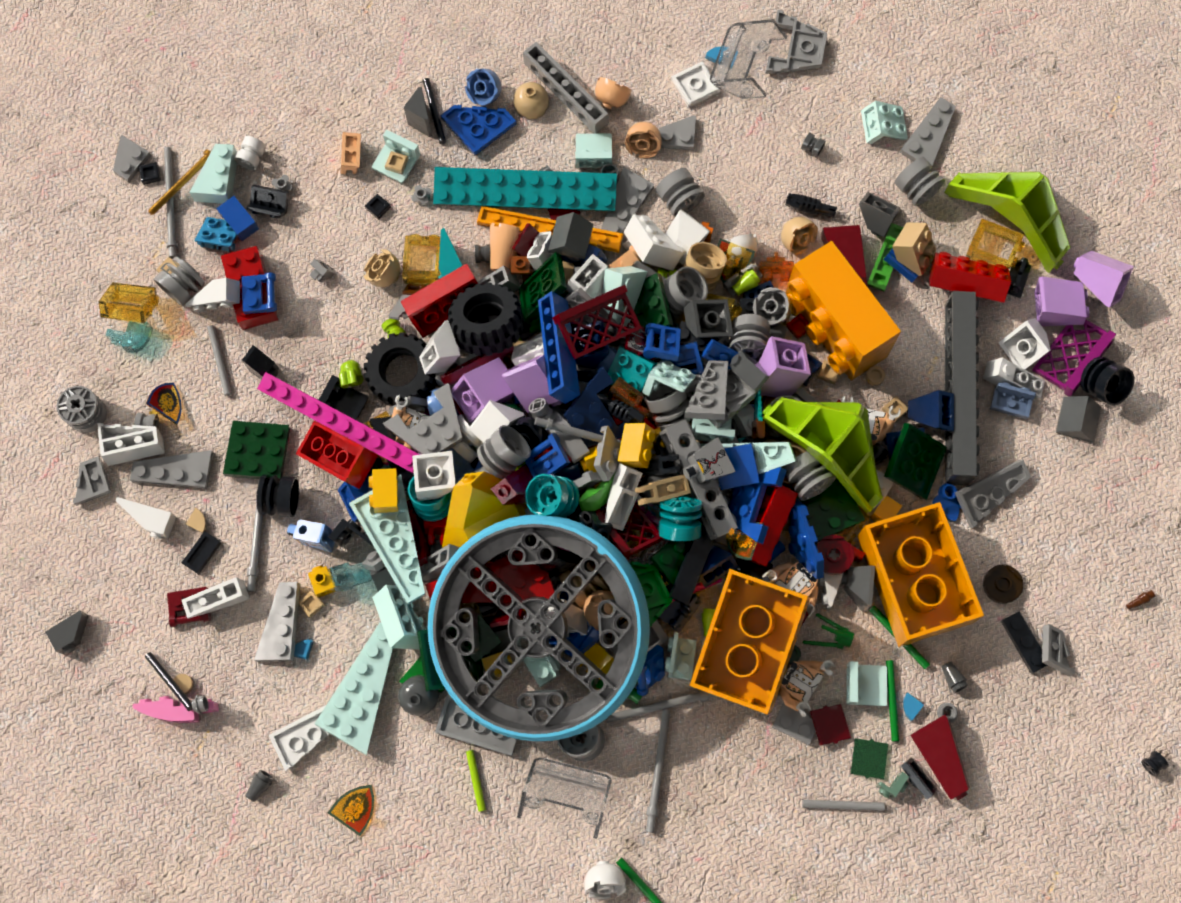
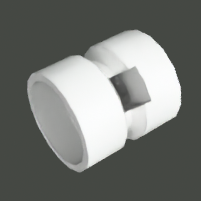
(249, 154)

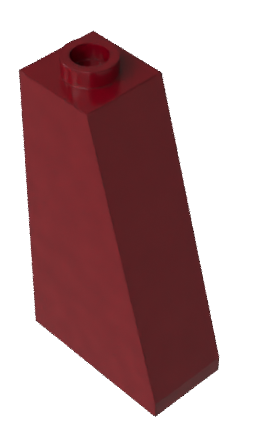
(849, 243)
(513, 487)
(942, 754)

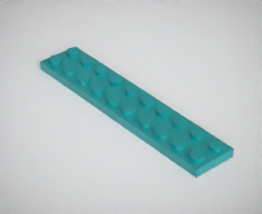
(525, 189)

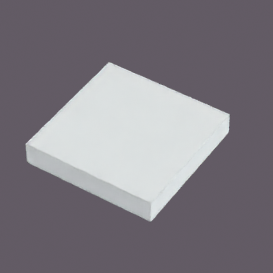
(694, 84)

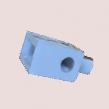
(312, 534)

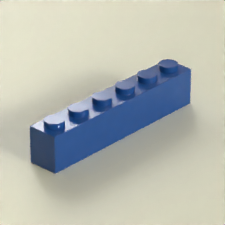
(559, 361)

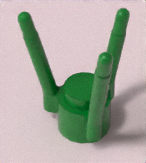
(842, 635)

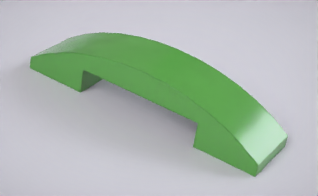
(882, 270)
(596, 498)

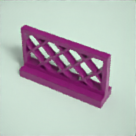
(1098, 350)

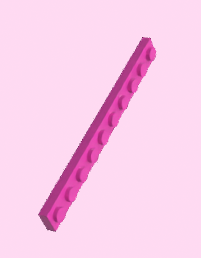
(338, 421)

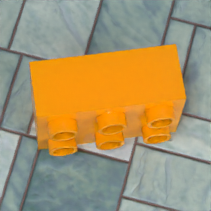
(841, 312)
(920, 574)
(750, 641)

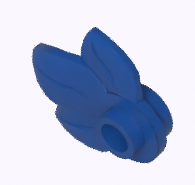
(949, 503)

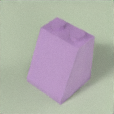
(1103, 276)
(1060, 302)
(785, 365)
(530, 382)
(480, 386)

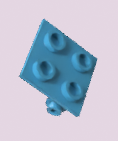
(216, 234)

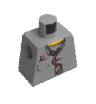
(709, 463)

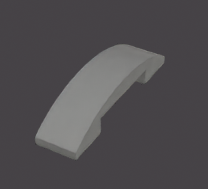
(572, 445)

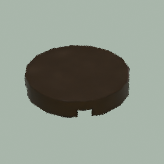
(1003, 584)

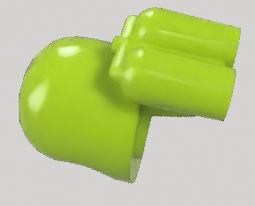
(350, 374)

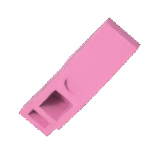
(169, 710)

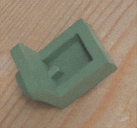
(898, 785)

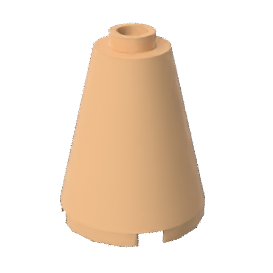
(501, 244)

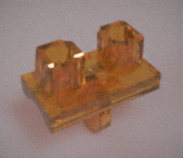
(776, 265)

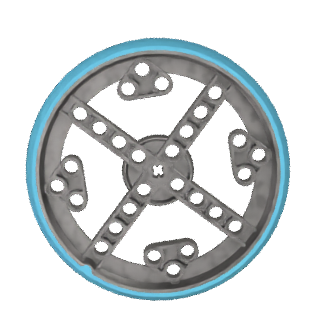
(447, 651)

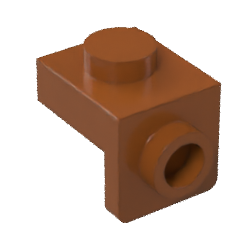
(521, 266)

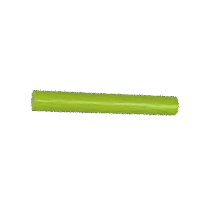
(475, 780)

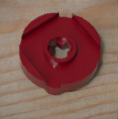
(841, 547)

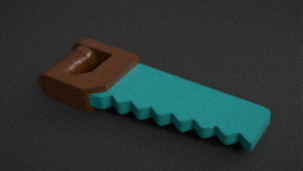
(758, 424)

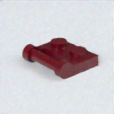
(175, 605)

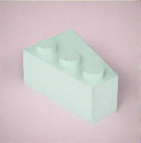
(217, 176)
(633, 280)
(398, 618)

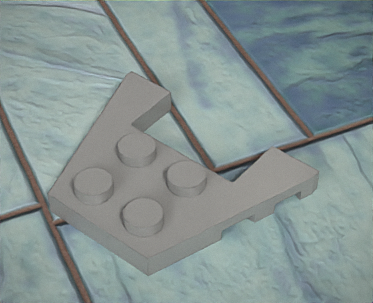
(805, 47)
(737, 396)
(435, 433)

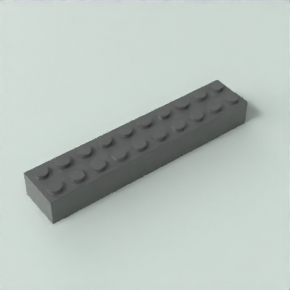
(961, 380)

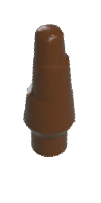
(1143, 598)

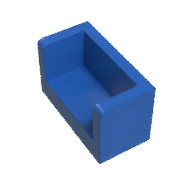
(238, 218)

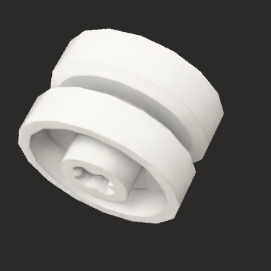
(466, 447)

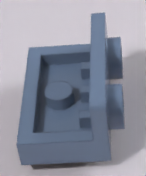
(1012, 400)

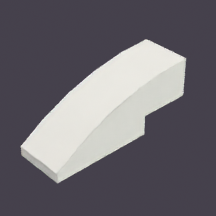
(622, 496)

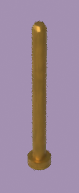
(179, 184)

